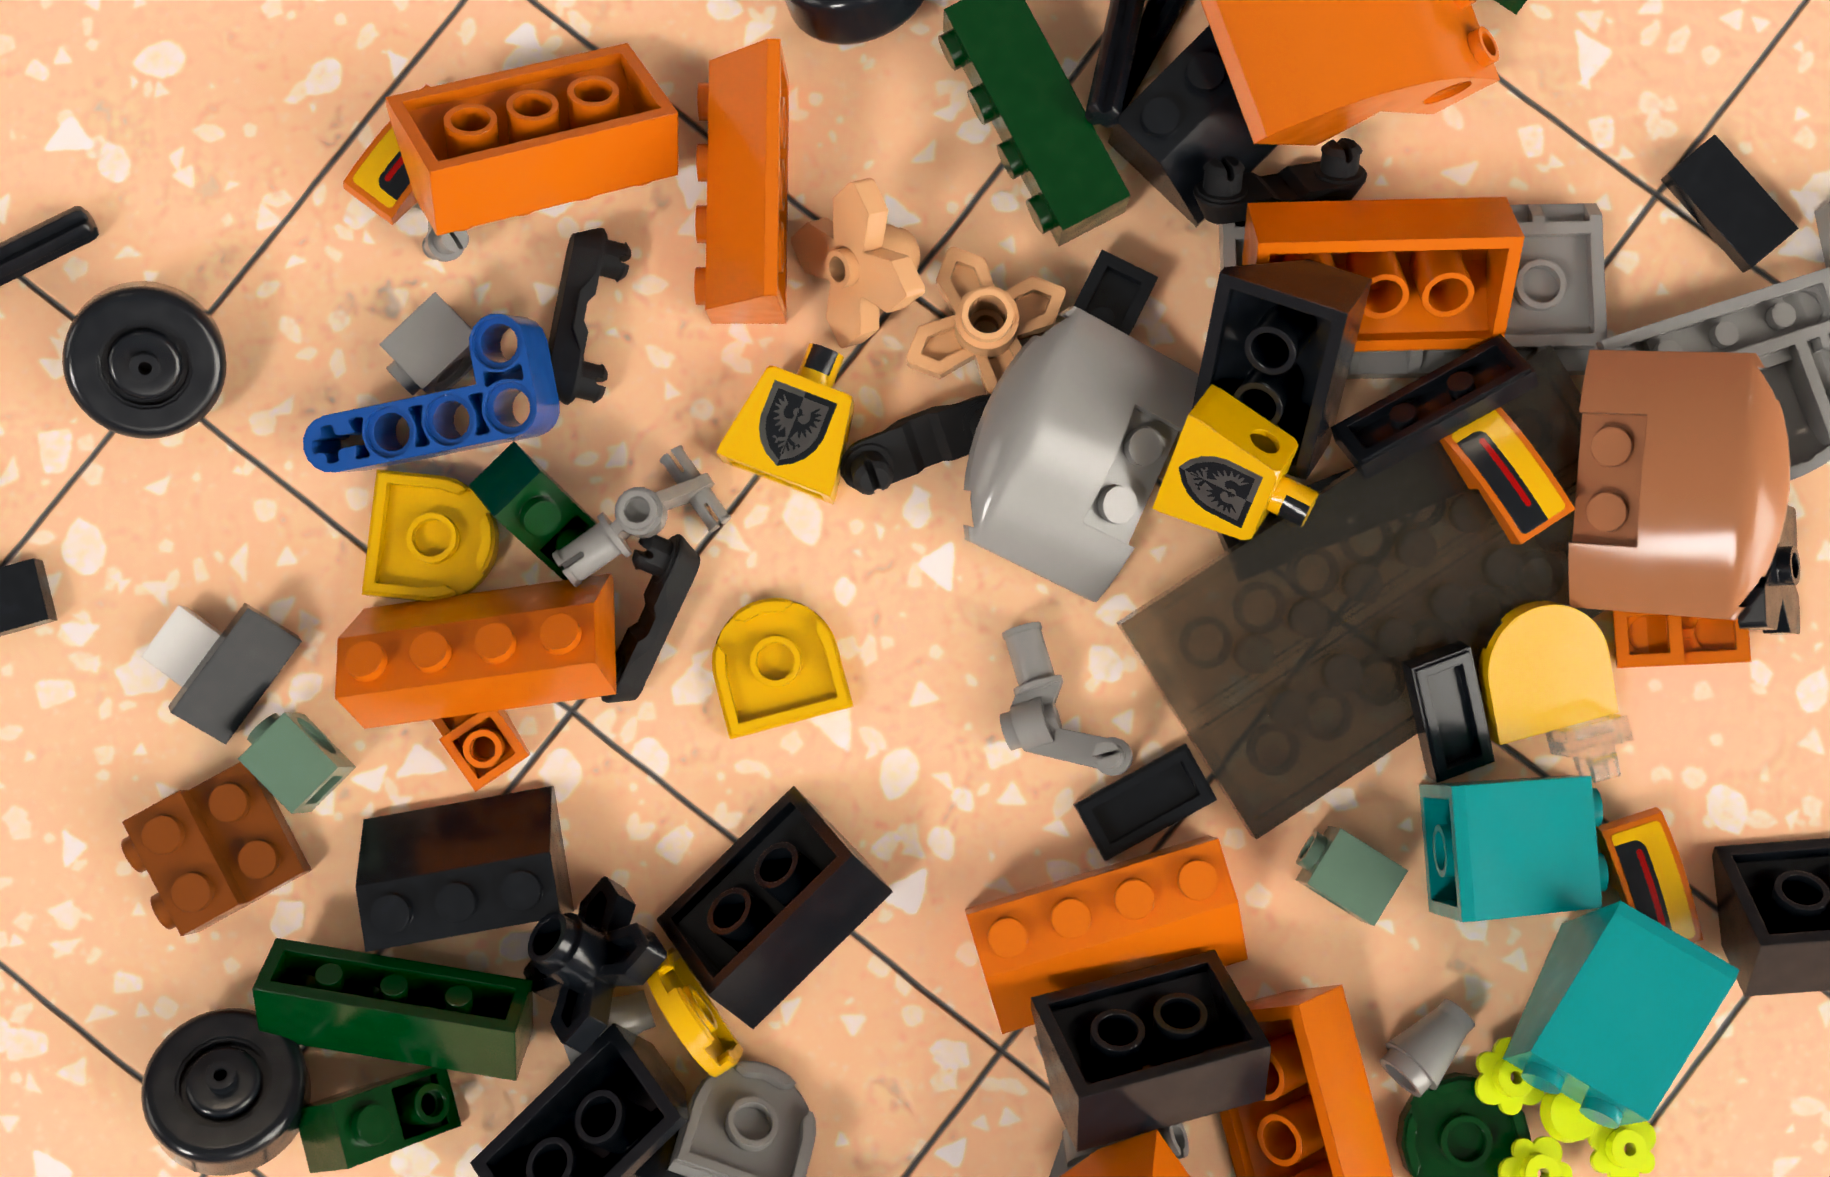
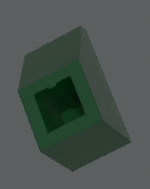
(531, 504)
(377, 1119)

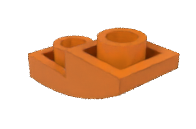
(482, 745)

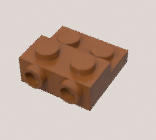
(213, 849)

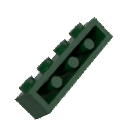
(1035, 115)
(395, 1008)

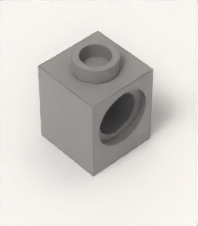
(429, 348)

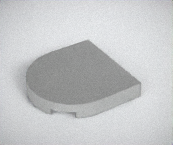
(745, 1126)

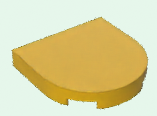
(427, 538)
(777, 667)
(1544, 672)
(693, 1015)

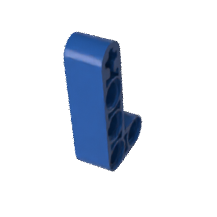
(432, 415)

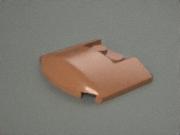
(1676, 483)

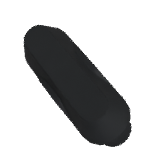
(1227, 189)
(586, 258)
(912, 445)
(673, 572)

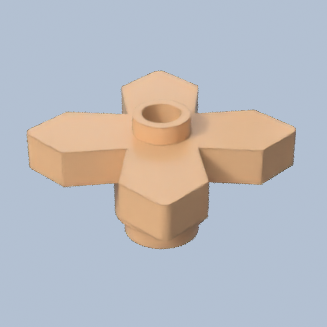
(863, 259)
(972, 298)

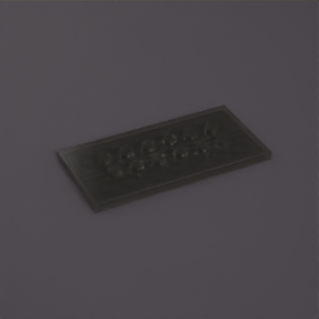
(1297, 638)

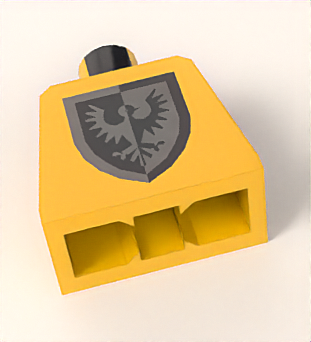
(794, 427)
(1232, 470)

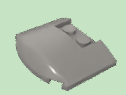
(1788, 332)
(1074, 451)

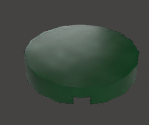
(1456, 1133)

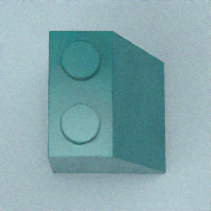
(1512, 847)
(1617, 1013)

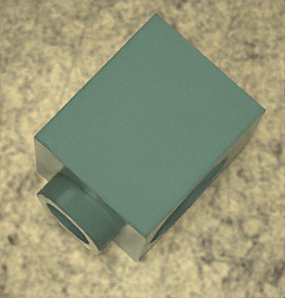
(295, 761)
(1349, 873)

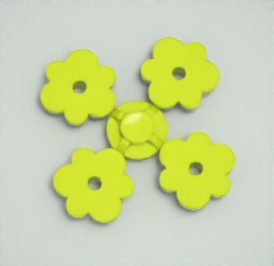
(1562, 1122)

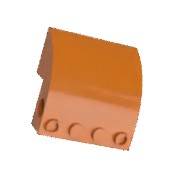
(1332, 63)

